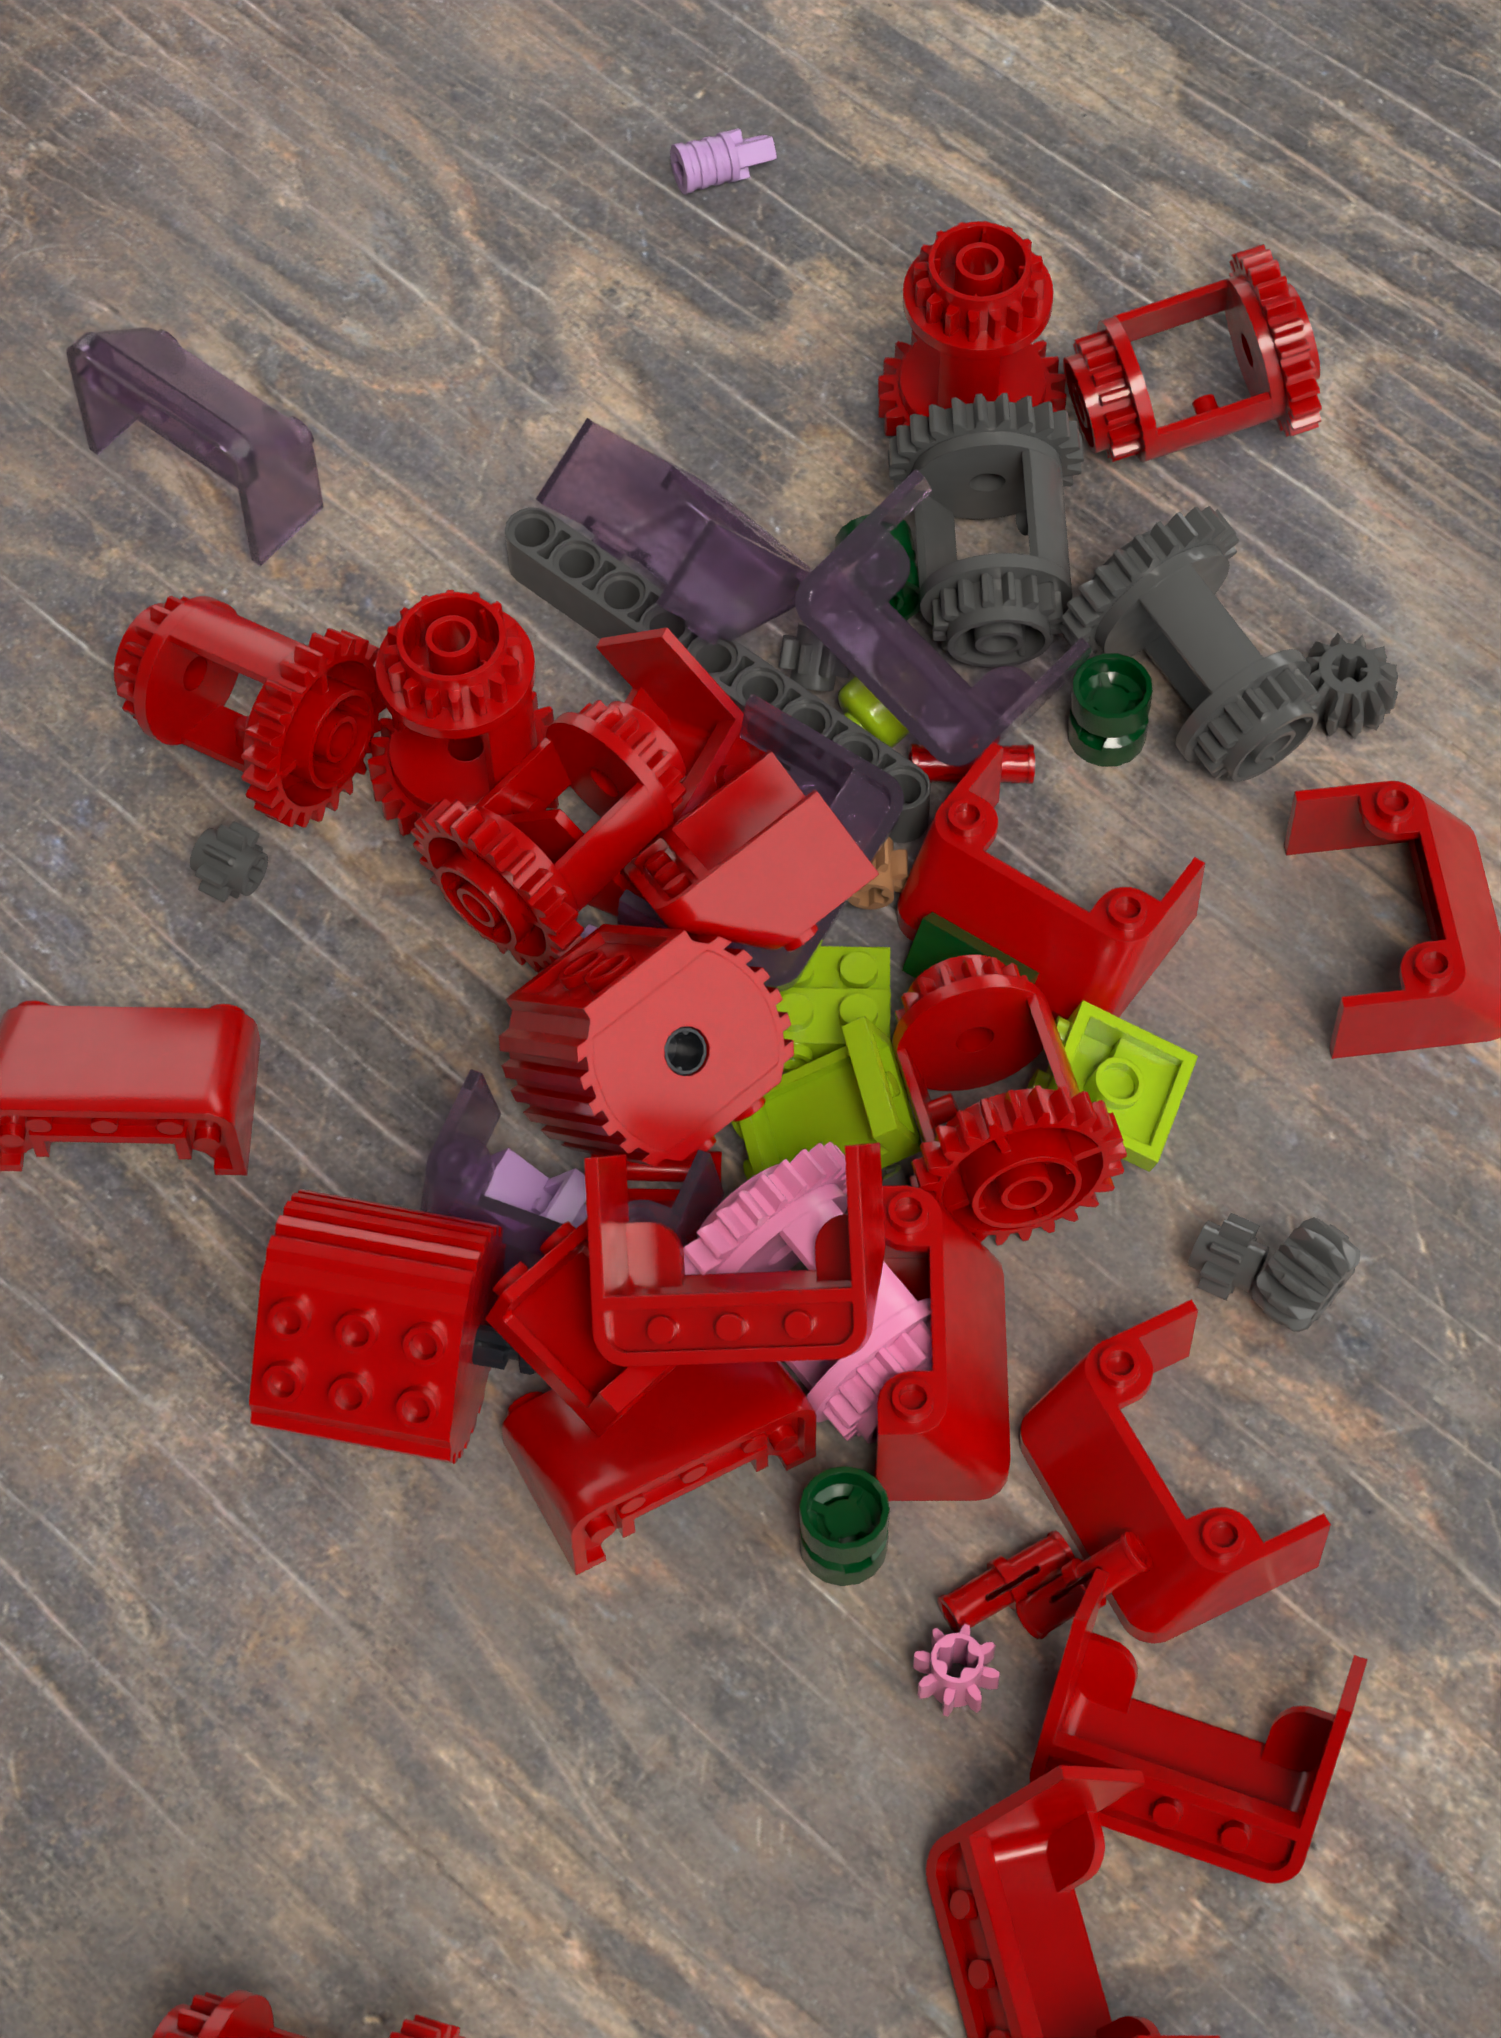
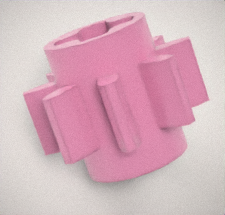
(960, 1690)

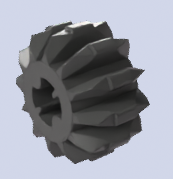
(1353, 684)
(1305, 1274)

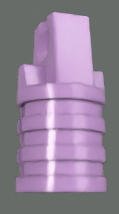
(718, 159)

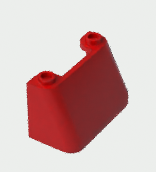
(128, 1080)
(945, 1427)
(671, 1442)

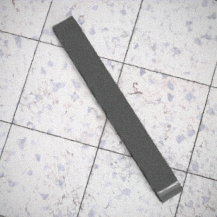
(596, 586)

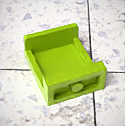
(837, 1099)

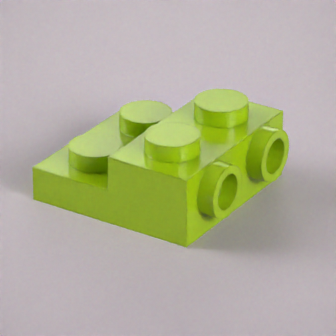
(832, 992)
(1128, 1070)

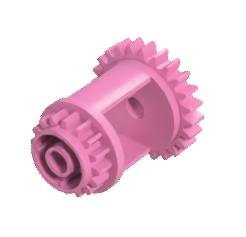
(772, 1227)

